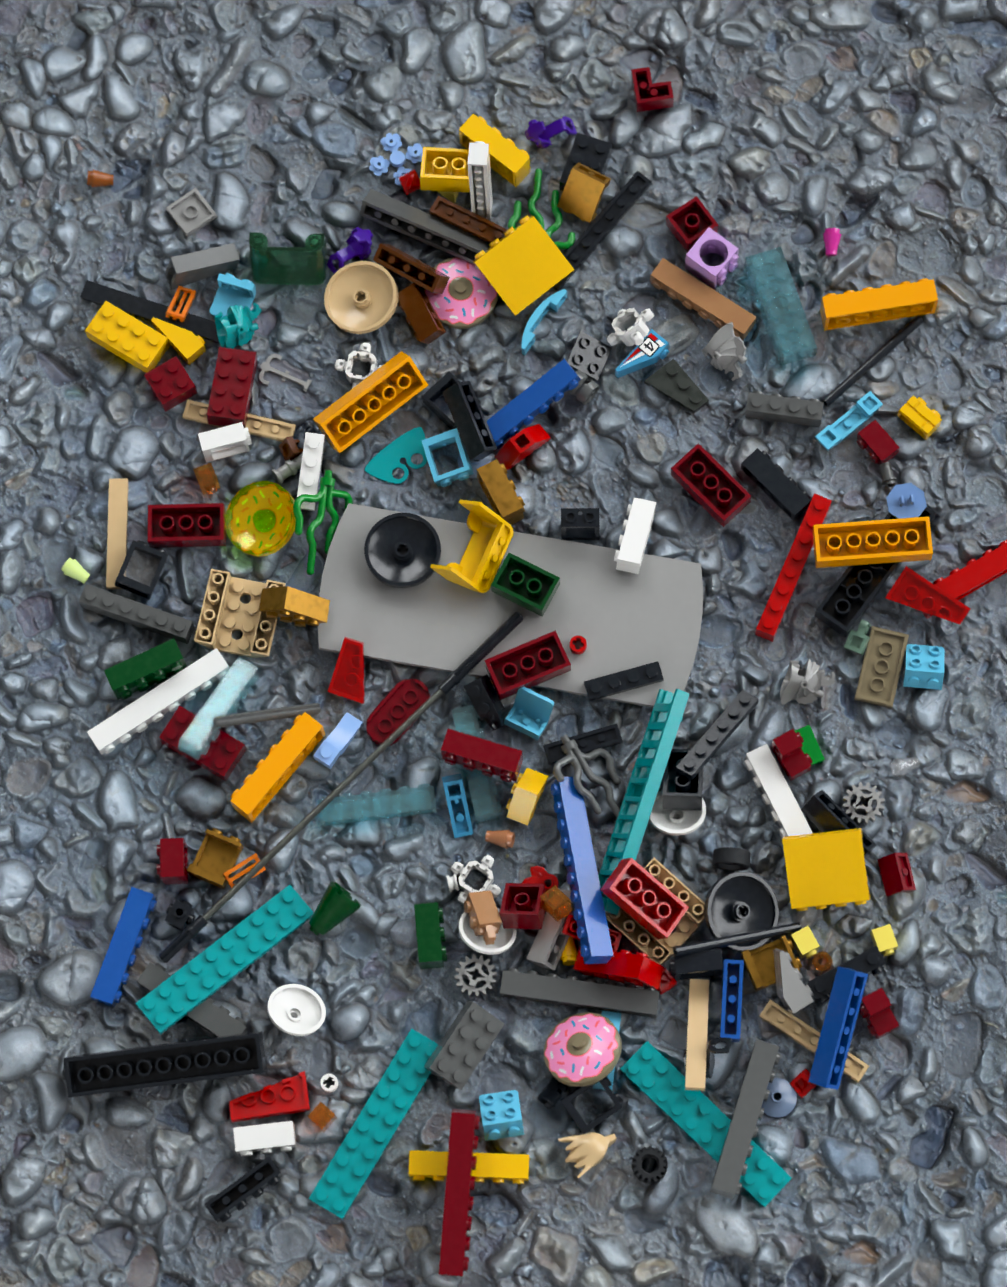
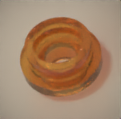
(824, 955)

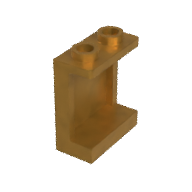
(583, 192)
(215, 857)
(761, 964)

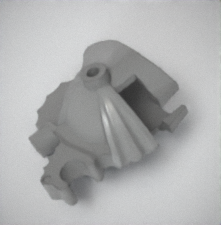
(726, 351)
(804, 683)

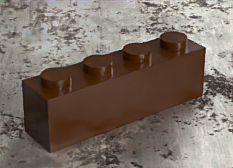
(411, 268)

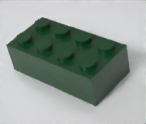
(145, 669)

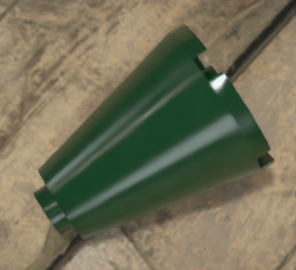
(332, 909)

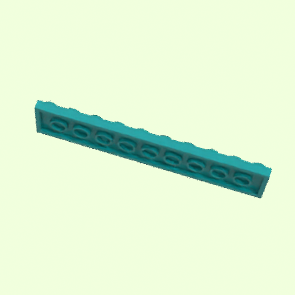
(224, 959)
(700, 1119)
(375, 1126)

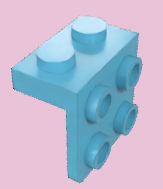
(231, 293)
(924, 667)
(530, 713)
(501, 1115)

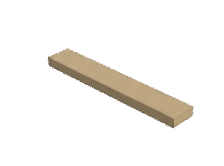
(256, 425)
(116, 529)
(697, 1035)
(807, 1036)

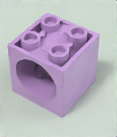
(712, 243)

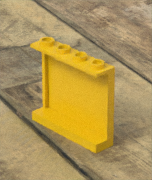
(523, 264)
(826, 869)

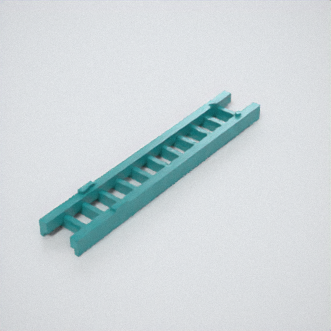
(643, 785)

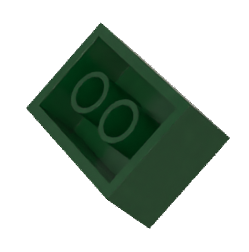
(525, 584)
(430, 935)

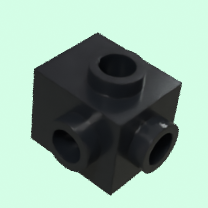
(180, 922)

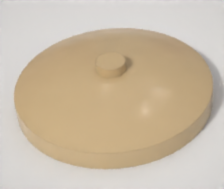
(361, 297)

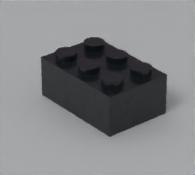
(589, 152)
(678, 790)

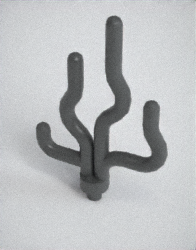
(578, 761)

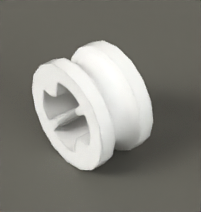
(452, 883)
(325, 1078)

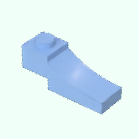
(338, 740)

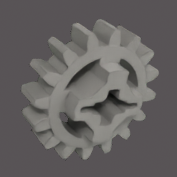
(858, 795)
(484, 978)

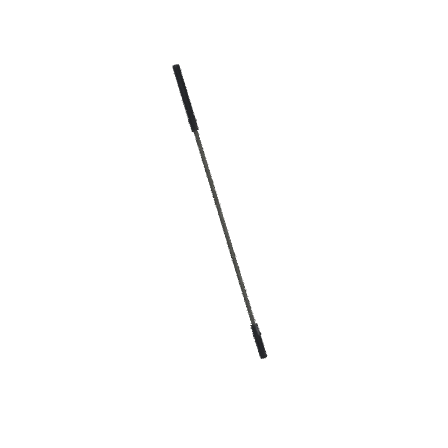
(453, 679)

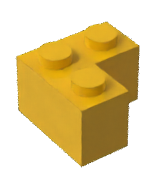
(526, 795)

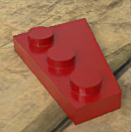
(349, 672)

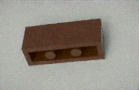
(420, 314)

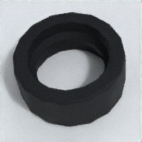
(731, 858)

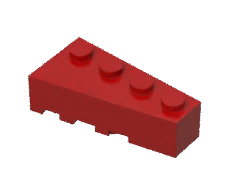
(624, 967)

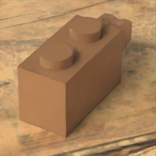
(483, 915)

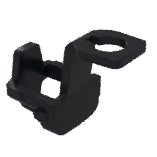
(711, 1050)

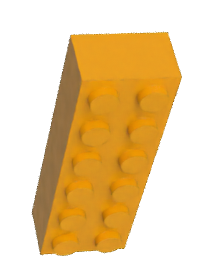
(878, 304)
(370, 402)
(872, 542)
(277, 767)

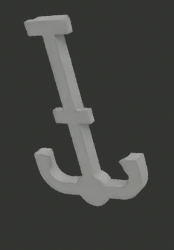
(265, 367)

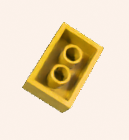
(444, 170)

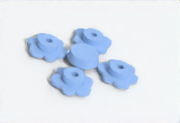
(396, 158)

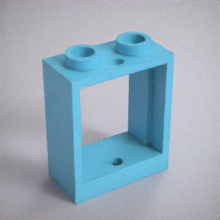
(440, 441)

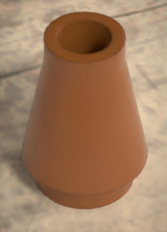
(98, 179)

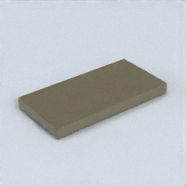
(881, 667)

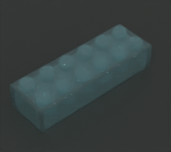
(780, 306)

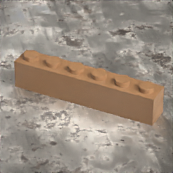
(701, 298)

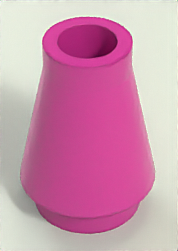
(831, 241)

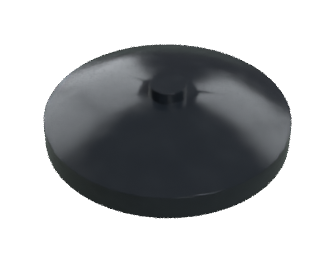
(402, 550)
(740, 905)

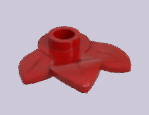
(540, 876)

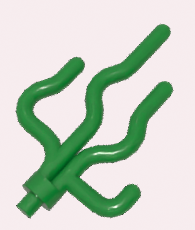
(555, 210)
(325, 499)

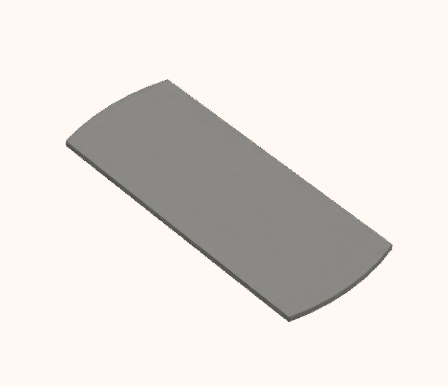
(440, 624)

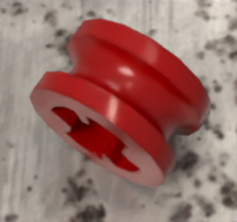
(583, 642)

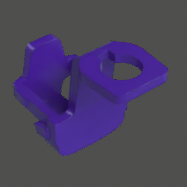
(541, 134)
(359, 245)

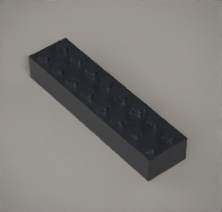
(857, 591)

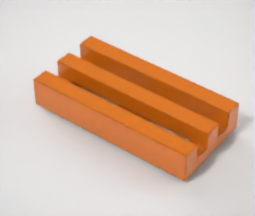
(176, 314)
(230, 880)

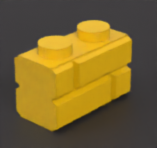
(920, 417)

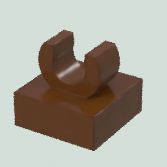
(289, 448)

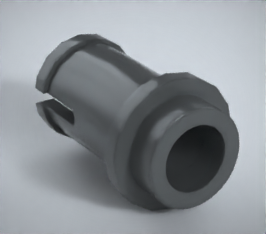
(887, 475)

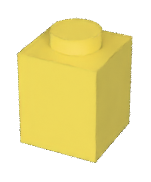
(884, 940)
(805, 942)

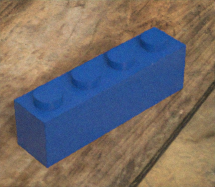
(731, 999)

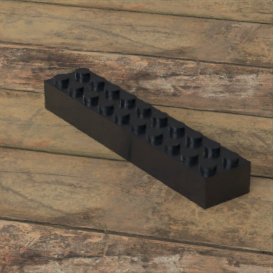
(165, 1064)

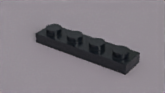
(623, 681)
(586, 742)

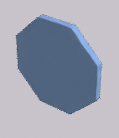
(906, 501)

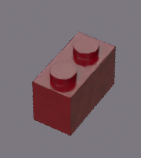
(877, 443)

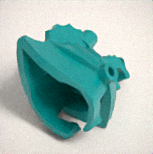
(237, 325)

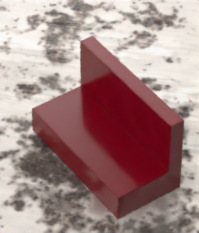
(896, 874)

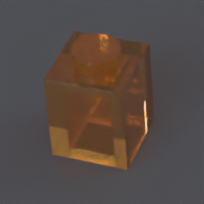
(207, 479)
(556, 903)
(322, 1117)

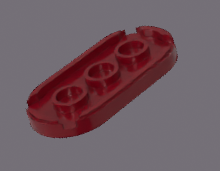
(396, 709)

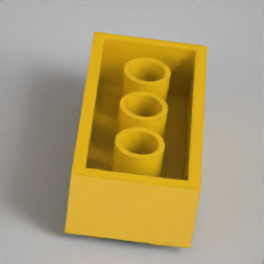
(504, 155)
(127, 337)

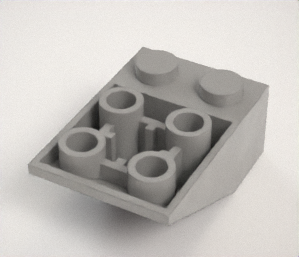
(788, 983)

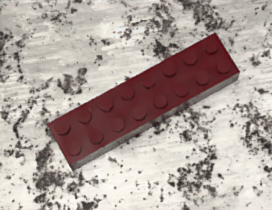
(457, 1192)

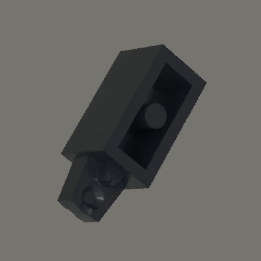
(486, 701)

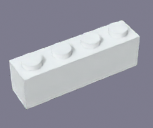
(311, 467)
(636, 535)

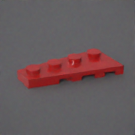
(924, 596)
(273, 1100)

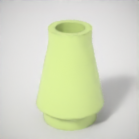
(75, 570)

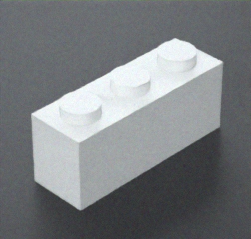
(264, 1138)

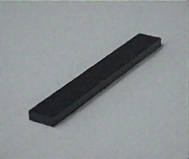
(604, 223)
(147, 309)

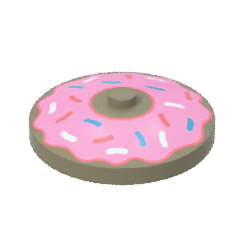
(467, 296)
(582, 1049)

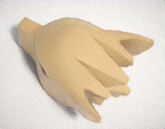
(587, 1149)

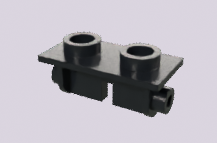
(552, 1093)

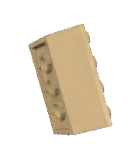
(225, 613)
(662, 949)

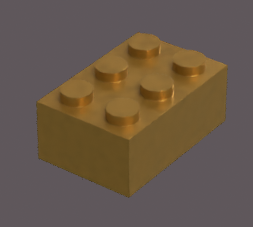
(501, 492)
(294, 606)

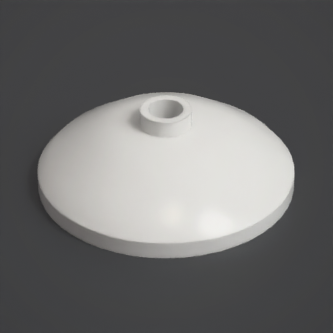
(666, 820)
(504, 938)
(297, 1002)

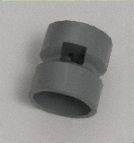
(586, 388)

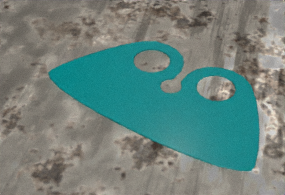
(389, 458)

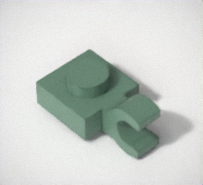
(858, 640)

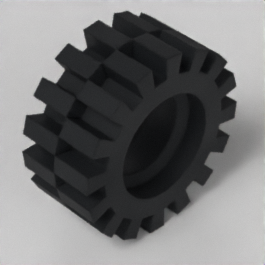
(654, 1153)

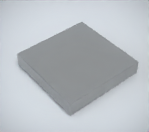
(191, 212)

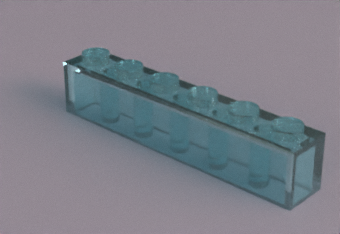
(221, 702)
(480, 785)
(379, 805)

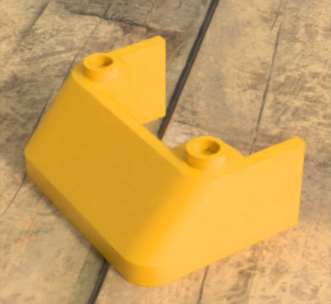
(484, 550)

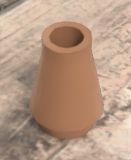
(502, 838)

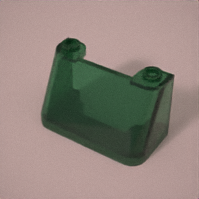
(288, 264)

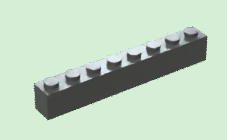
(421, 226)
(578, 993)
(744, 1119)

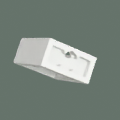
(225, 442)

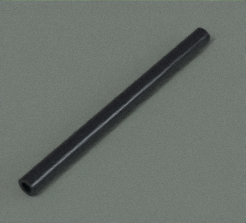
(872, 361)
(736, 939)

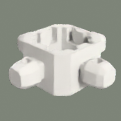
(626, 319)
(364, 354)
(459, 869)

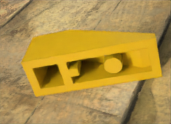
(182, 340)

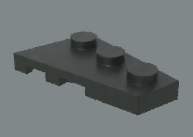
(677, 385)

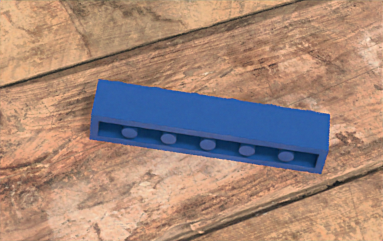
(532, 402)
(123, 947)
(838, 1028)

